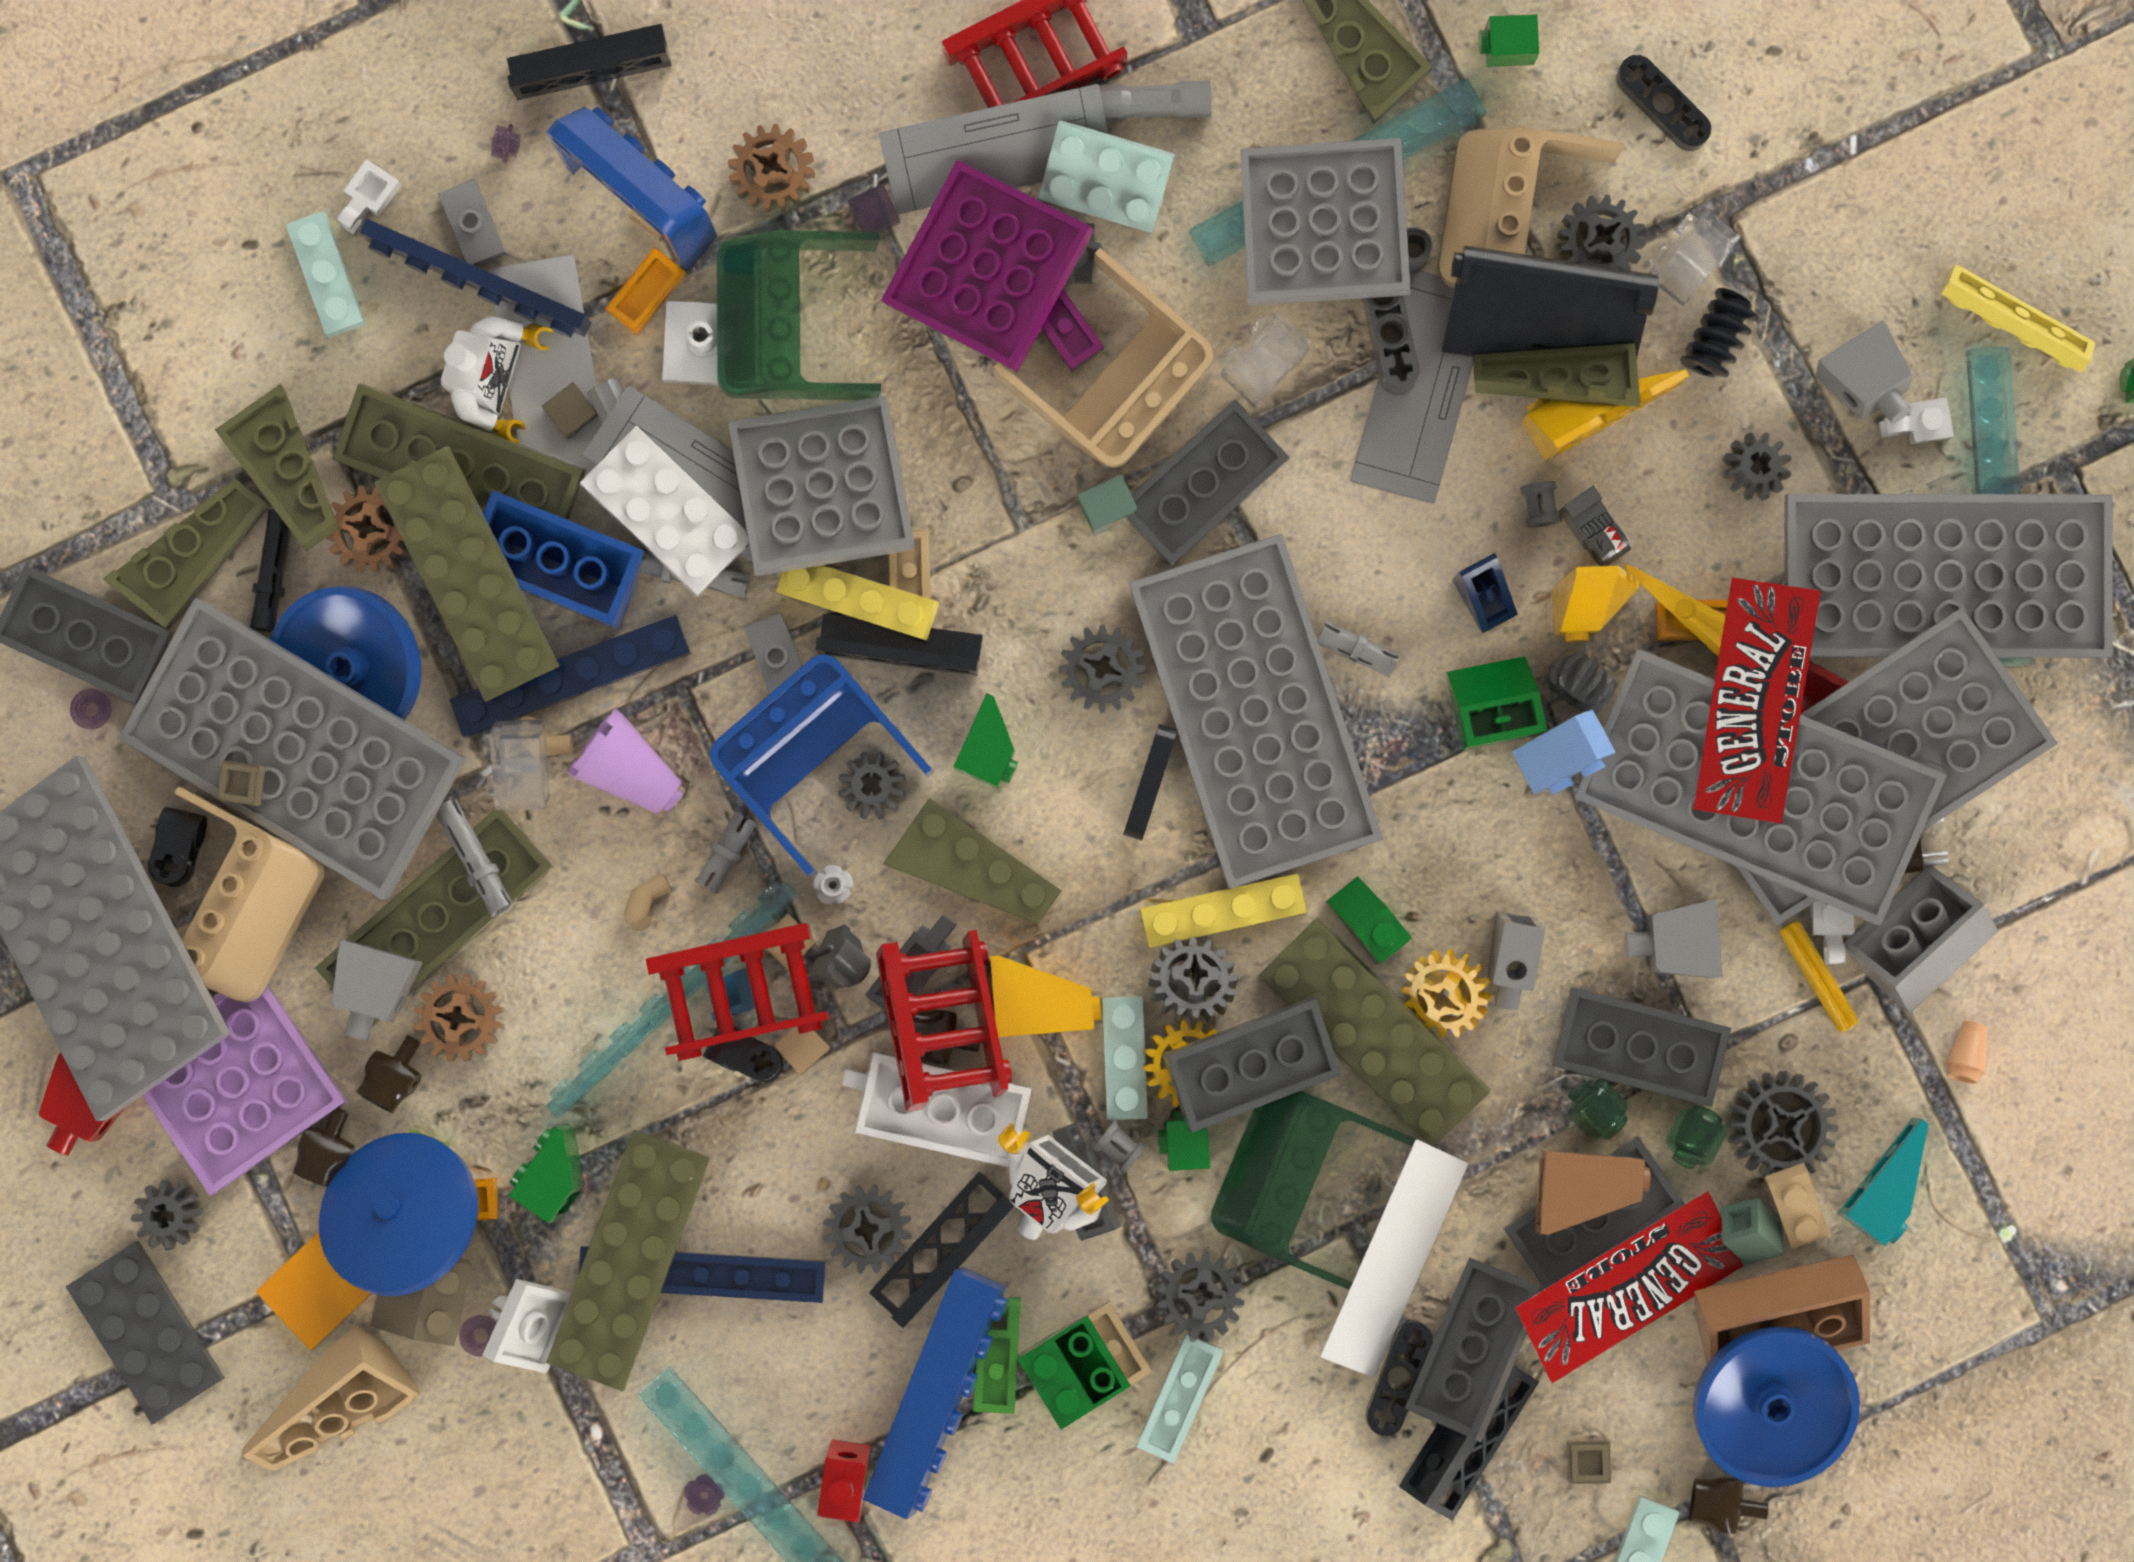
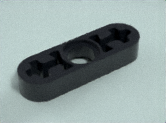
(1662, 120)
(1150, 782)
(1379, 1403)

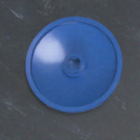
(357, 642)
(398, 1214)
(1776, 1406)

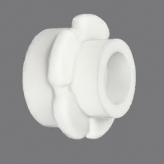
(840, 893)

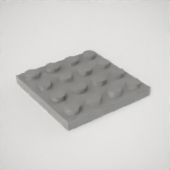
(1325, 221)
(821, 486)

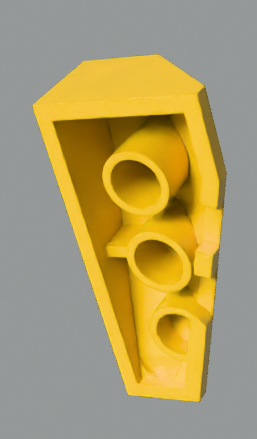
(1563, 423)
(1589, 600)

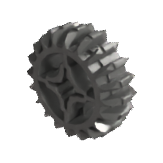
(1769, 1110)

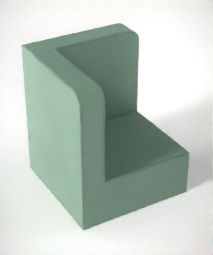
(1106, 504)
(1752, 1231)

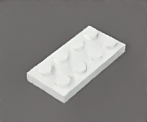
(666, 511)
(952, 1122)

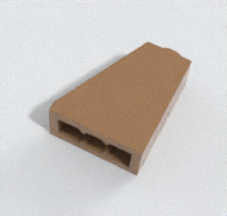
(1585, 1187)

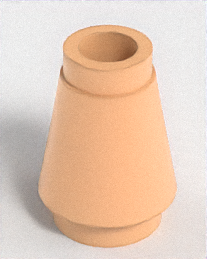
(1968, 1054)

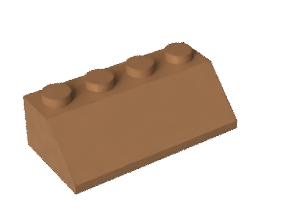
(1817, 1298)

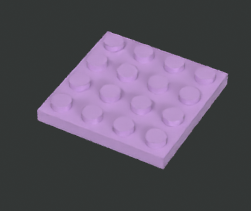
(244, 1093)

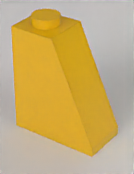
(1039, 1002)

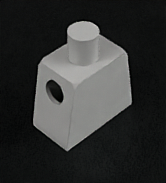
(1868, 374)
(1514, 940)
(1680, 941)
(371, 985)

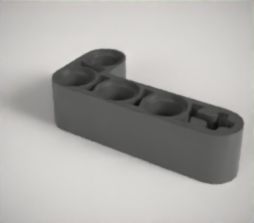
(1396, 316)

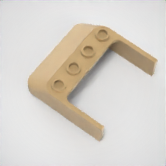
(1496, 186)
(1136, 387)
(249, 907)

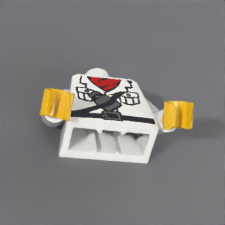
(481, 369)
(1050, 1185)

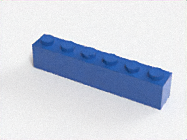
(935, 1393)

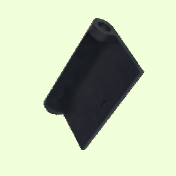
(1543, 303)

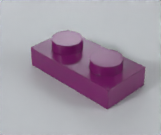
(1071, 333)

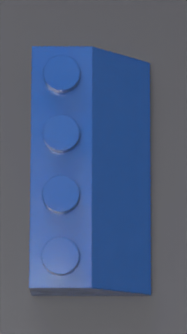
(565, 560)

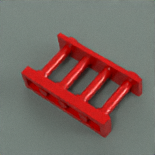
(1002, 29)
(710, 960)
(911, 1046)

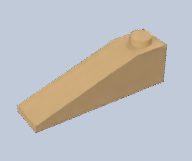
(343, 1389)

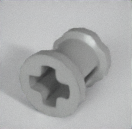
(1124, 1159)

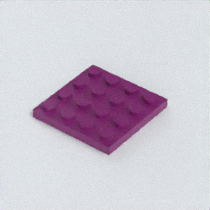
(987, 265)

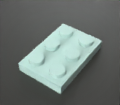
(1106, 176)

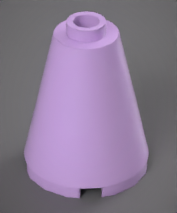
(626, 766)

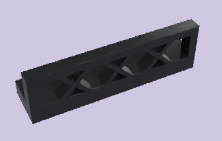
(588, 62)
(869, 642)
(953, 1260)
(1444, 1453)

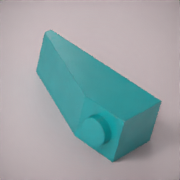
(1888, 1190)

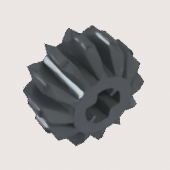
(1743, 459)
(1581, 681)
(858, 786)
(163, 1229)

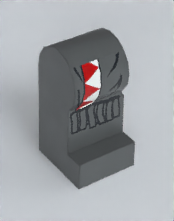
(1595, 527)

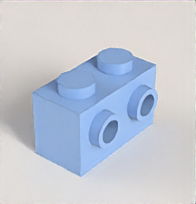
(1564, 752)

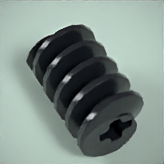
(1719, 334)

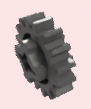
(1593, 225)
(1095, 685)
(1176, 986)
(849, 1233)
(1217, 1300)

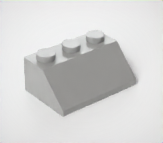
(1922, 939)

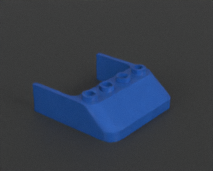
(645, 187)
(795, 734)

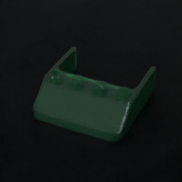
(762, 315)
(1276, 1174)

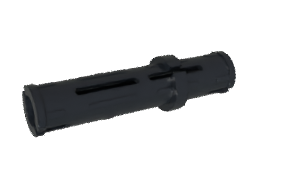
(271, 572)

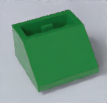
(1496, 703)
(553, 1177)
(1073, 1371)

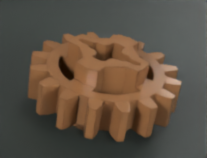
(778, 153)
(364, 545)
(462, 1001)

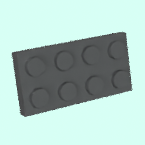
(1204, 482)
(82, 635)
(1641, 1047)
(1251, 1064)
(1565, 1251)
(145, 1332)
(1473, 1350)

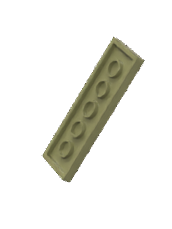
(390, 433)
(466, 573)
(441, 909)
(1377, 1033)
(628, 1260)

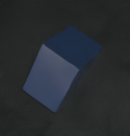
(1486, 593)

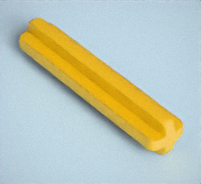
(1818, 976)

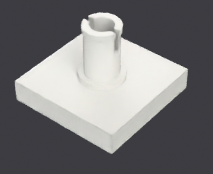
(690, 343)
(526, 1325)

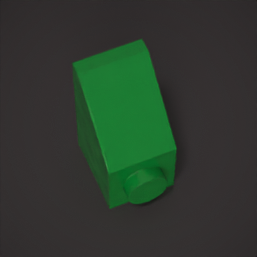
(988, 748)
(1369, 920)

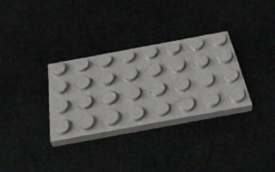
(1896, 564)
(1938, 704)
(1255, 711)
(338, 768)
(1847, 807)
(98, 943)

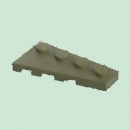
(1369, 51)
(1571, 374)
(277, 459)
(182, 561)
(964, 861)

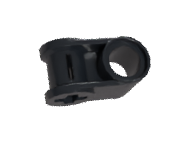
(178, 842)
(740, 1057)

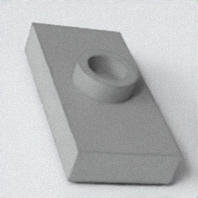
(472, 223)
(773, 650)

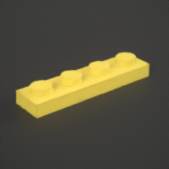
(2018, 318)
(860, 599)
(1223, 910)

